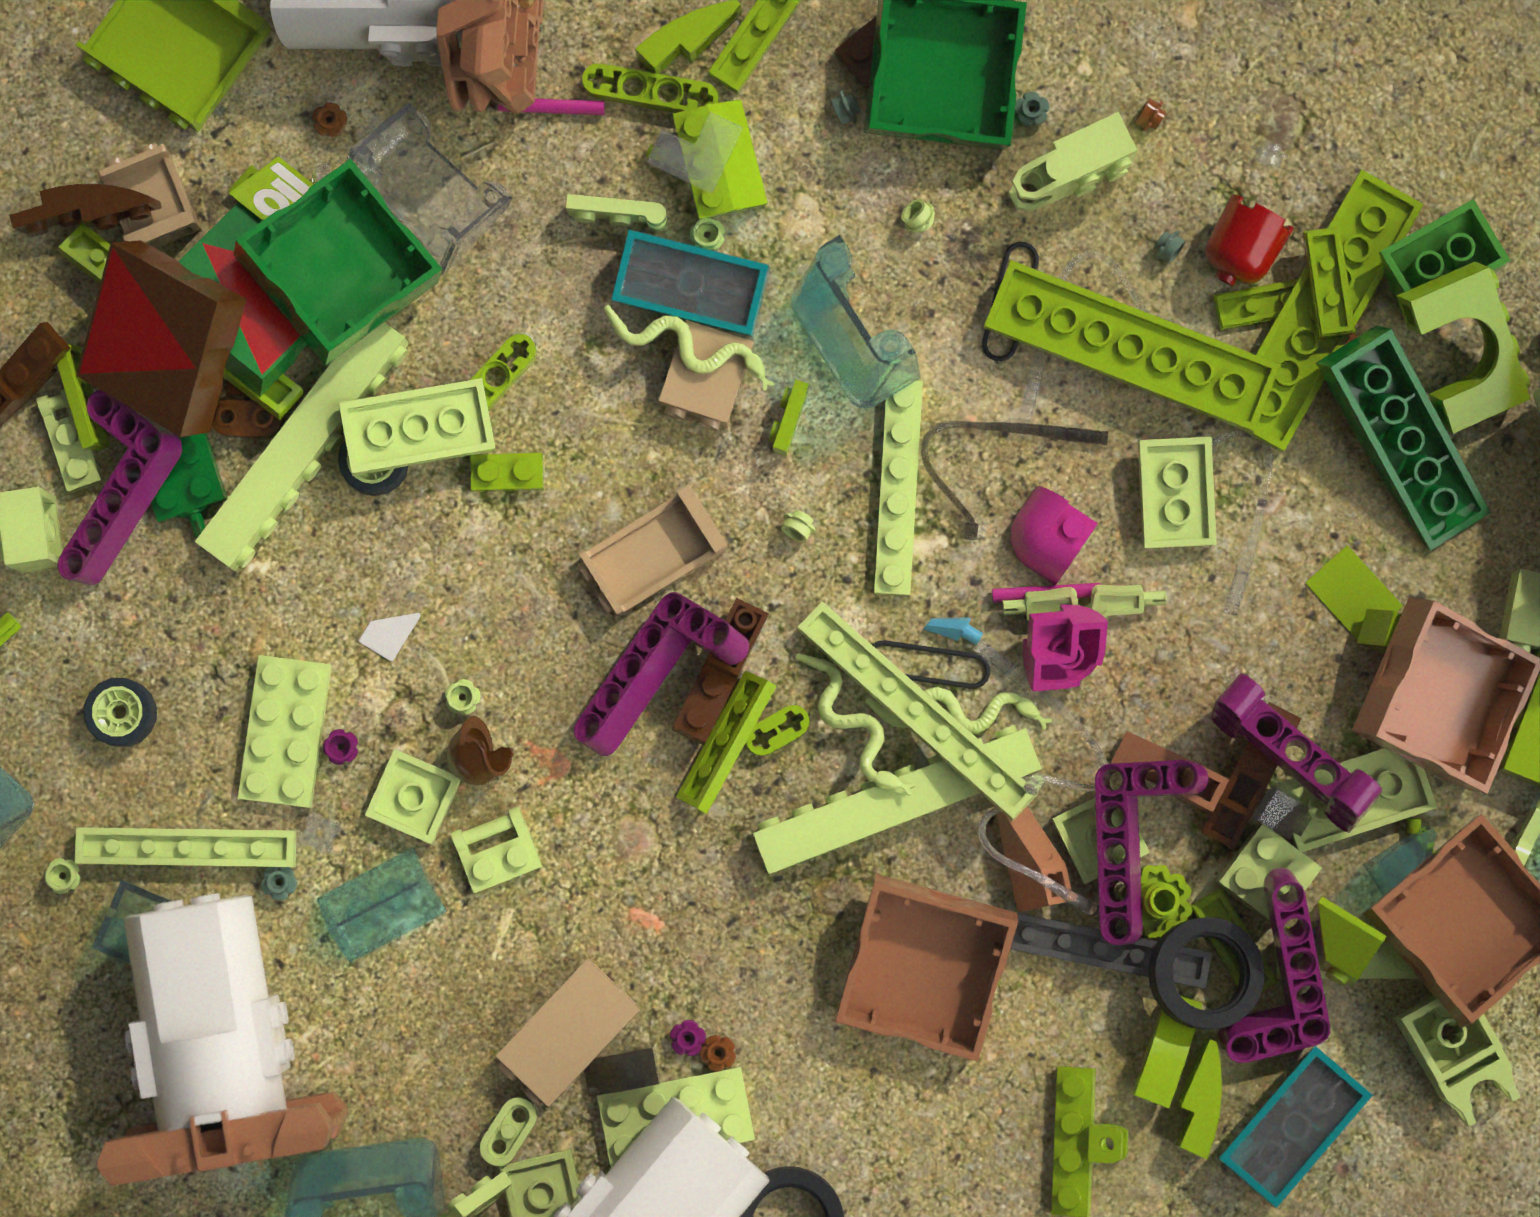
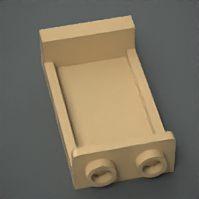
(652, 552)
(567, 1033)

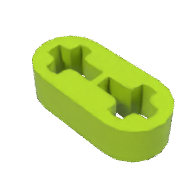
(782, 738)

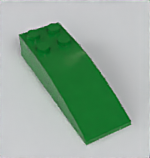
(1403, 435)

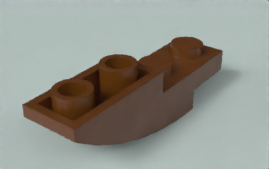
(94, 203)
(29, 369)
(717, 678)
(1244, 787)

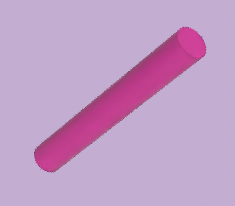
(562, 106)
(1018, 593)

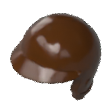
(472, 754)

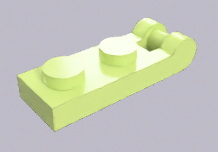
(617, 211)
(77, 465)

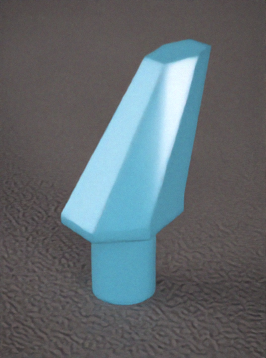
(954, 628)

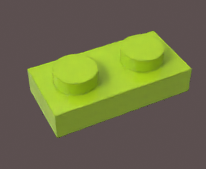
(793, 402)
(507, 472)

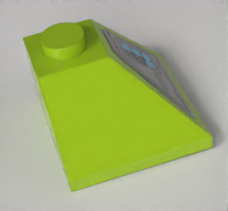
(1342, 942)

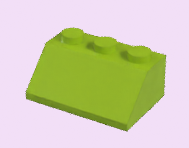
(741, 180)

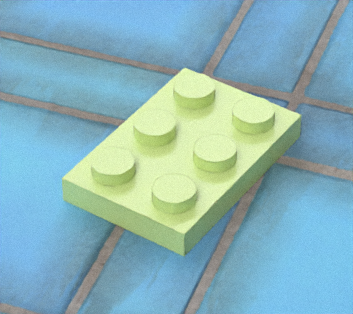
(1177, 492)

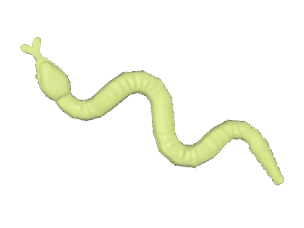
(752, 361)
(1022, 704)
(882, 779)

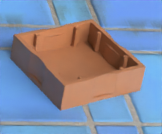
(1447, 695)
(1465, 920)
(927, 967)

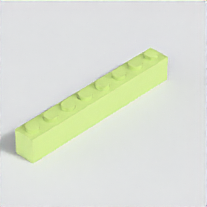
(299, 448)
(878, 809)

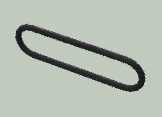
(999, 281)
(940, 651)

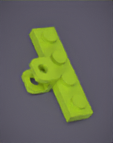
(1079, 1141)

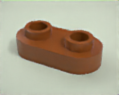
(245, 420)

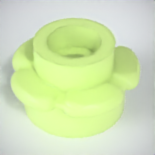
(918, 216)
(707, 225)
(798, 526)
(455, 690)
(53, 879)

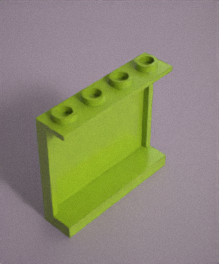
(176, 52)

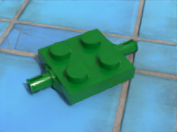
(191, 485)

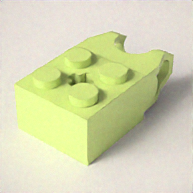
(1076, 164)
(1456, 1063)

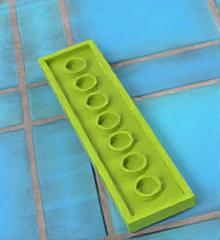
(1369, 221)
(1132, 346)

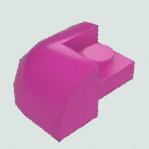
(1049, 533)
(1063, 647)

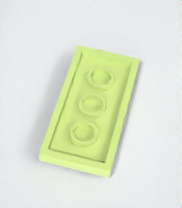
(417, 426)
(284, 731)
(1402, 796)
(715, 1093)

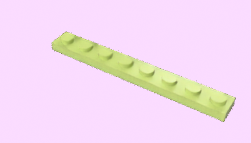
(916, 710)

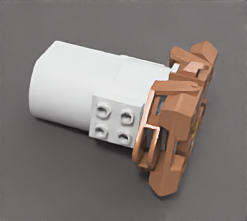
(480, 44)

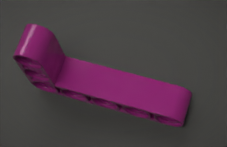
(105, 524)
(648, 662)
(1127, 836)
(1294, 976)

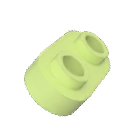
(509, 1130)

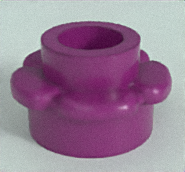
(337, 737)
(690, 1028)

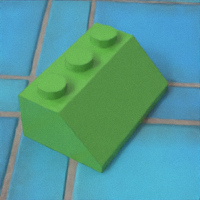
(1441, 248)

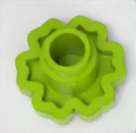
(1162, 900)

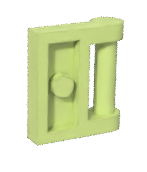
(501, 861)

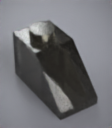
(1282, 813)
(622, 1071)

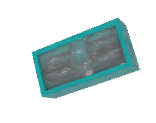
(691, 283)
(1295, 1127)

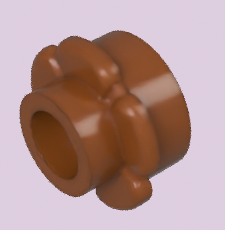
(1150, 115)
(333, 128)
(708, 1055)

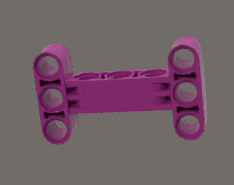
(1243, 708)

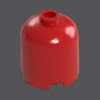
(1245, 242)

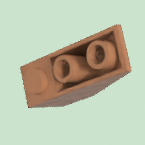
(1141, 750)
(1029, 846)

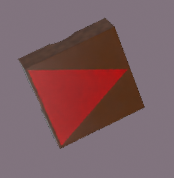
(160, 337)

